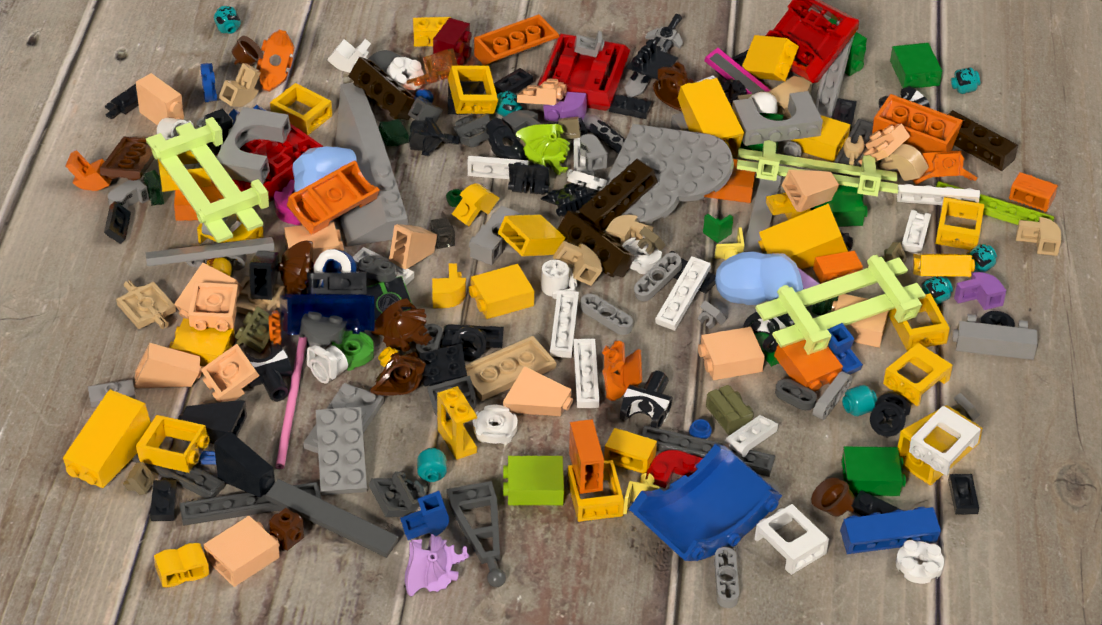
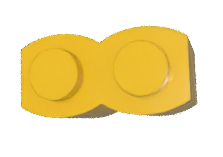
(181, 565)

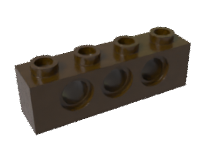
(382, 88)
(984, 143)
(619, 194)
(620, 257)

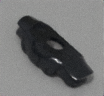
(497, 132)

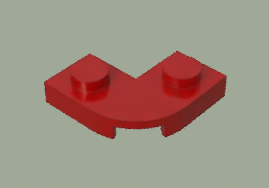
(672, 462)

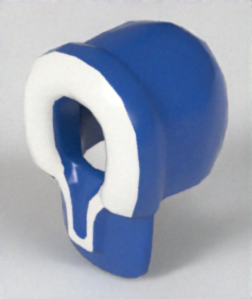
(334, 261)

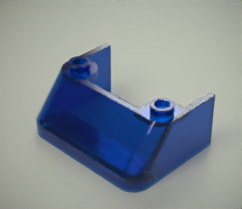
(353, 308)

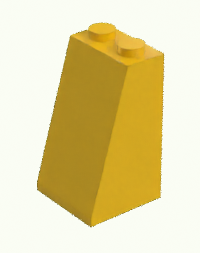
(710, 112)
(804, 237)
(107, 439)
(937, 439)

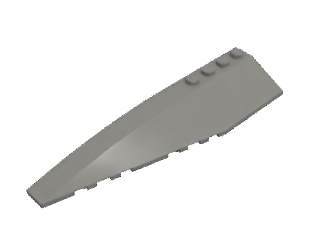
(360, 133)

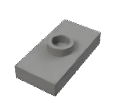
(98, 392)

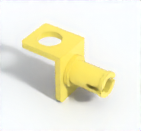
(725, 251)
(635, 488)

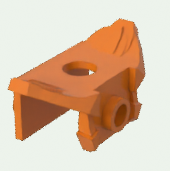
(277, 44)
(944, 164)
(628, 370)

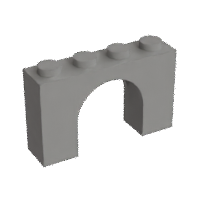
(804, 121)
(249, 126)

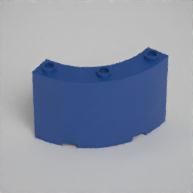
(708, 507)

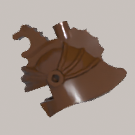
(670, 81)
(295, 265)
(402, 326)
(399, 375)

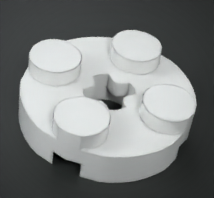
(407, 66)
(582, 178)
(642, 263)
(488, 433)
(919, 550)

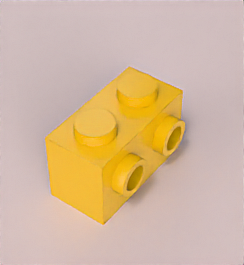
(426, 29)
(628, 449)

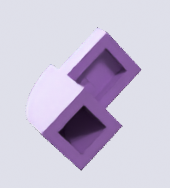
(573, 106)
(984, 288)

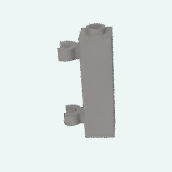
(995, 339)

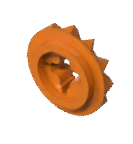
(275, 327)

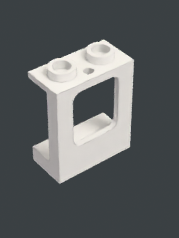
(951, 423)
(801, 550)

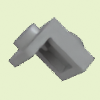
(589, 46)

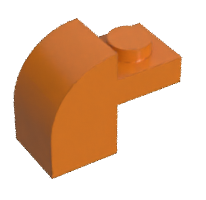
(87, 175)

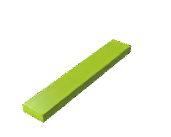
(1004, 210)

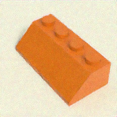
(513, 39)
(927, 127)

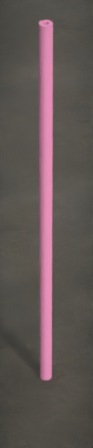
(291, 403)

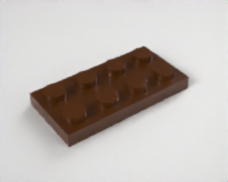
(128, 159)

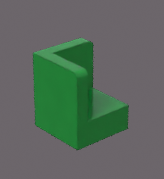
(716, 228)

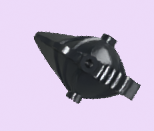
(427, 136)

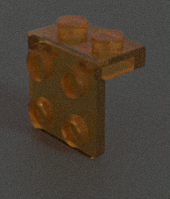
(436, 66)

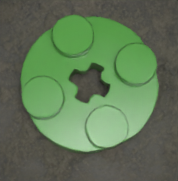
(363, 345)

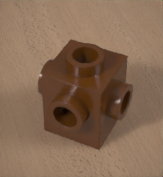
(287, 528)

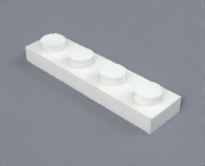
(934, 195)
(683, 293)
(564, 324)
(586, 373)

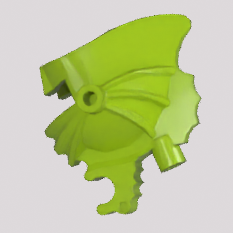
(545, 145)

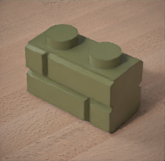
(728, 409)

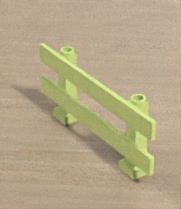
(769, 168)
(234, 200)
(815, 329)

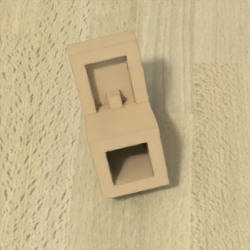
(242, 90)
(907, 161)
(625, 228)
(1044, 233)
(582, 260)

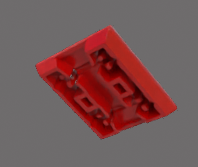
(817, 37)
(586, 72)
(280, 159)

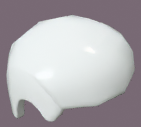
(765, 102)

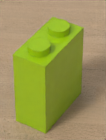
(534, 480)

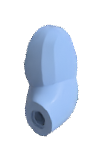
(319, 163)
(756, 277)

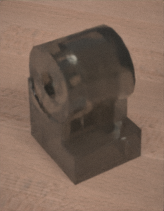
(443, 229)

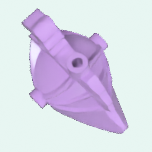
(432, 566)

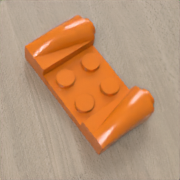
(331, 197)

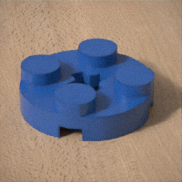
(208, 82)

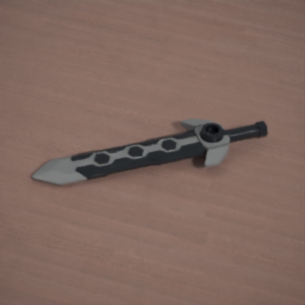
(665, 38)
(604, 132)

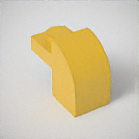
(474, 200)
(781, 204)
(449, 291)

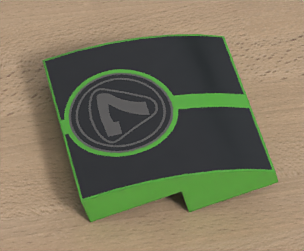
(388, 293)

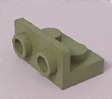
(256, 330)

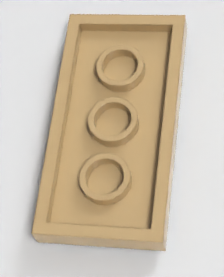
(501, 369)

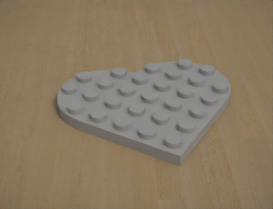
(683, 163)

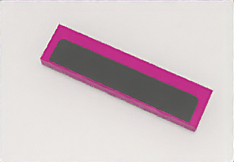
(730, 69)

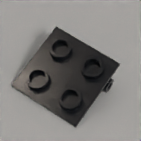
(650, 60)
(528, 174)
(570, 198)
(443, 365)

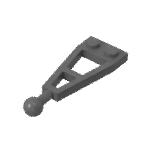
(474, 497)

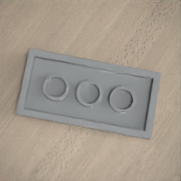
(348, 397)
(341, 451)

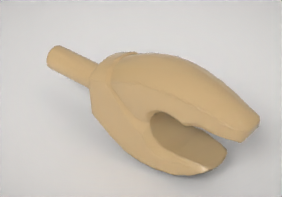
(852, 150)

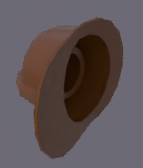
(246, 51)
(833, 497)

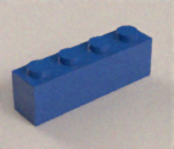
(889, 529)

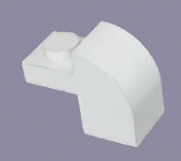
(346, 55)

